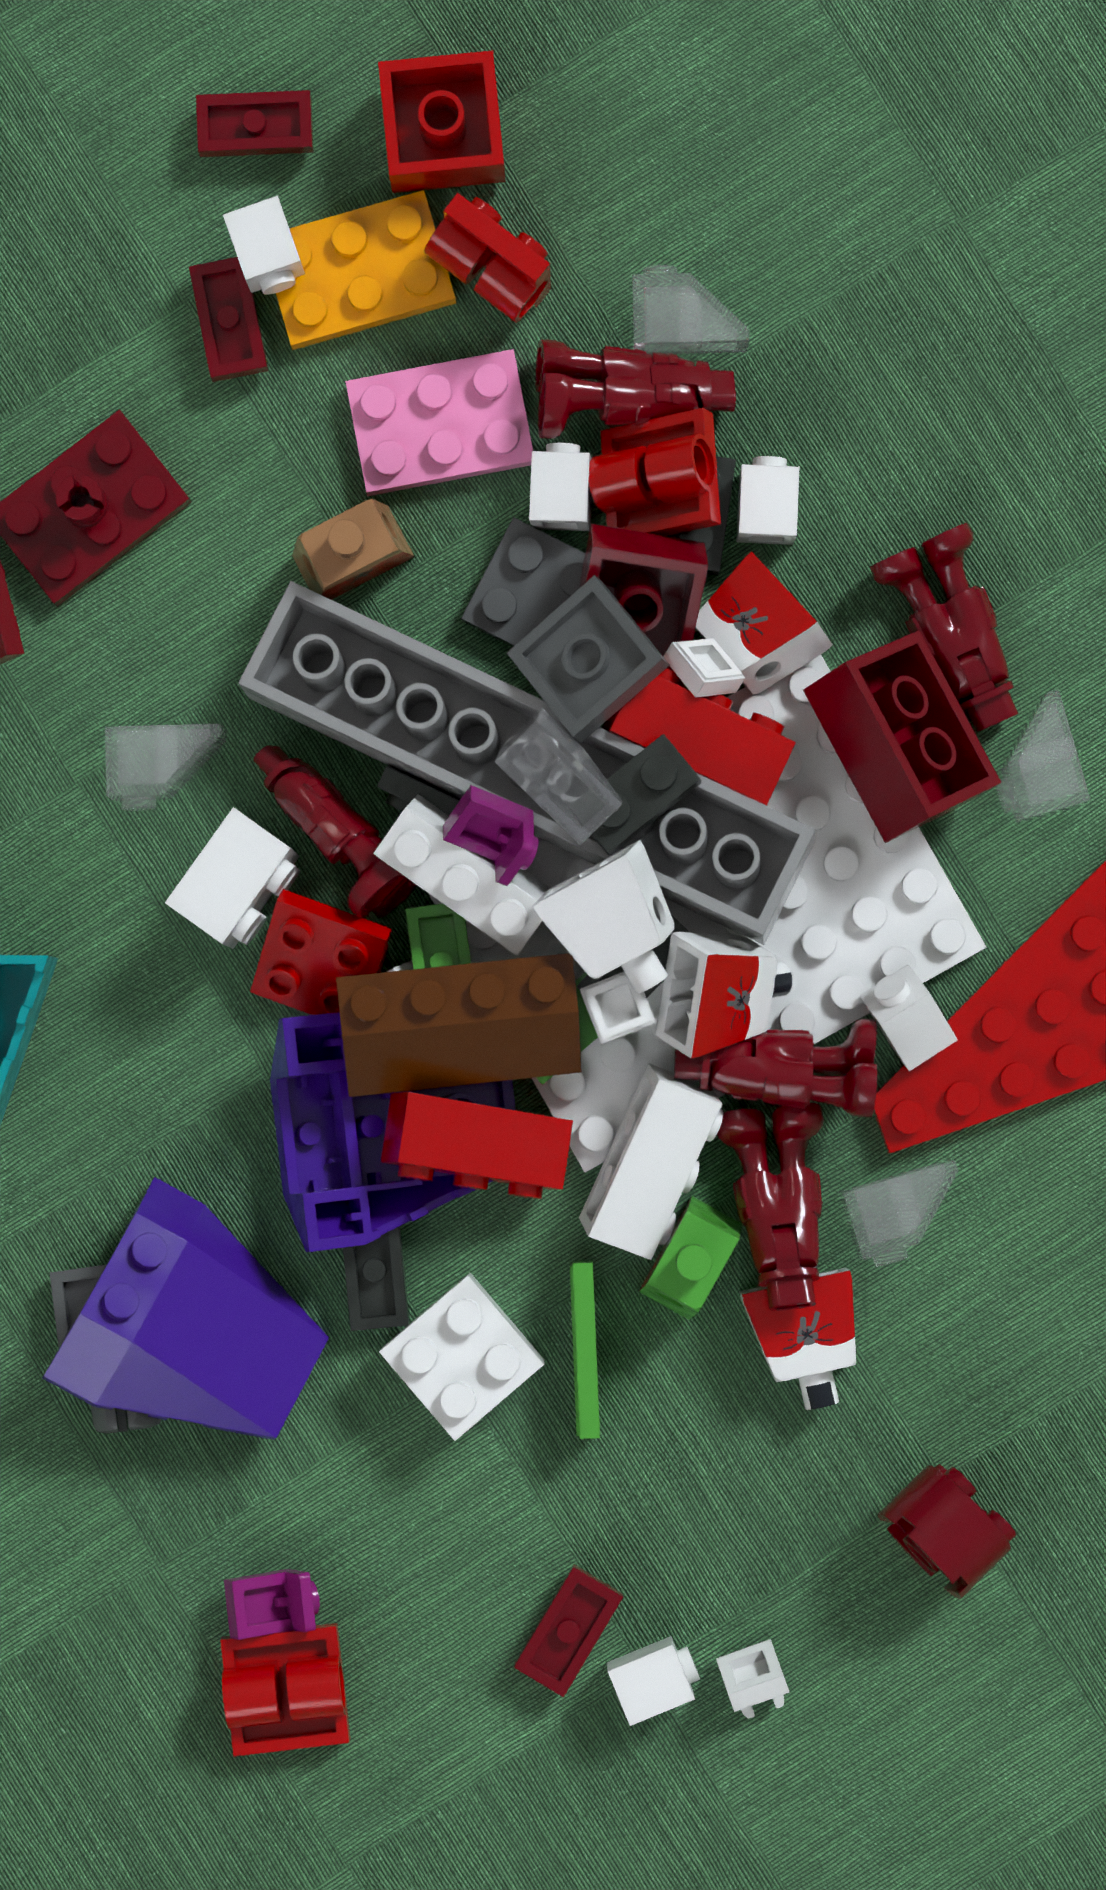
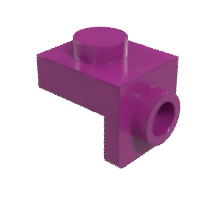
(493, 830)
(271, 1603)

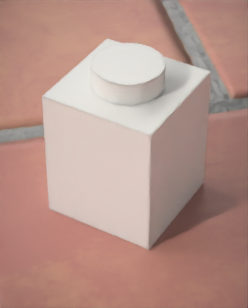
(264, 246)
(560, 488)
(768, 501)
(908, 1017)
(653, 1679)

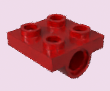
(474, 239)
(658, 474)
(311, 947)
(284, 1691)

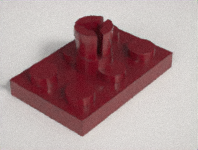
(89, 508)

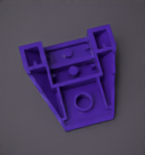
(335, 1141)
(188, 1326)

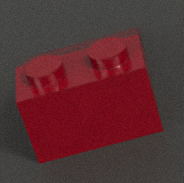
(652, 578)

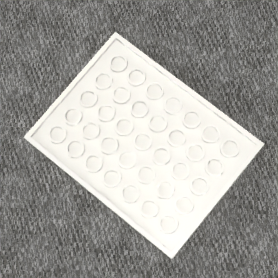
(844, 927)

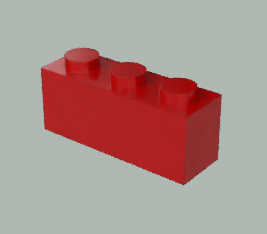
(709, 736)
(476, 1144)

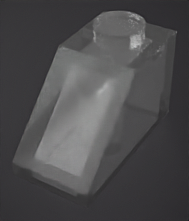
(681, 315)
(156, 760)
(1043, 766)
(559, 776)
(895, 1210)

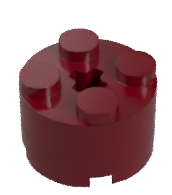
(947, 1529)

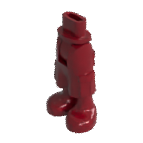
(628, 385)
(958, 631)
(335, 829)
(782, 1066)
(779, 1208)

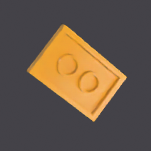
(363, 271)

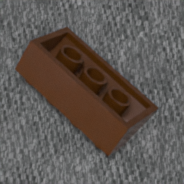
(459, 1024)

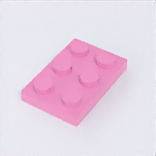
(440, 422)

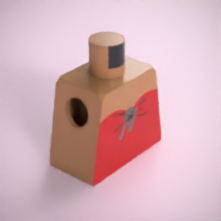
(350, 549)

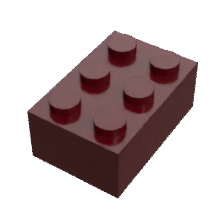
(901, 735)

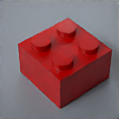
(441, 121)

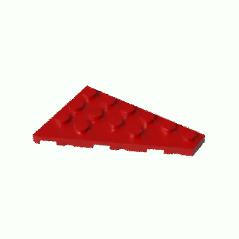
(1019, 1036)

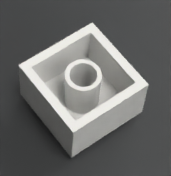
(234, 880)
(462, 1356)

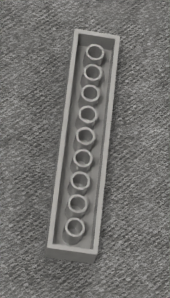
(451, 720)

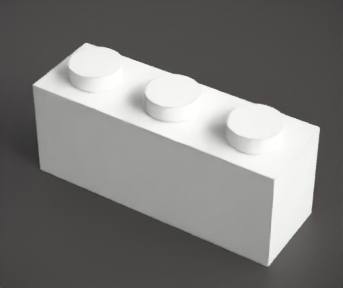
(461, 877)
(651, 1162)

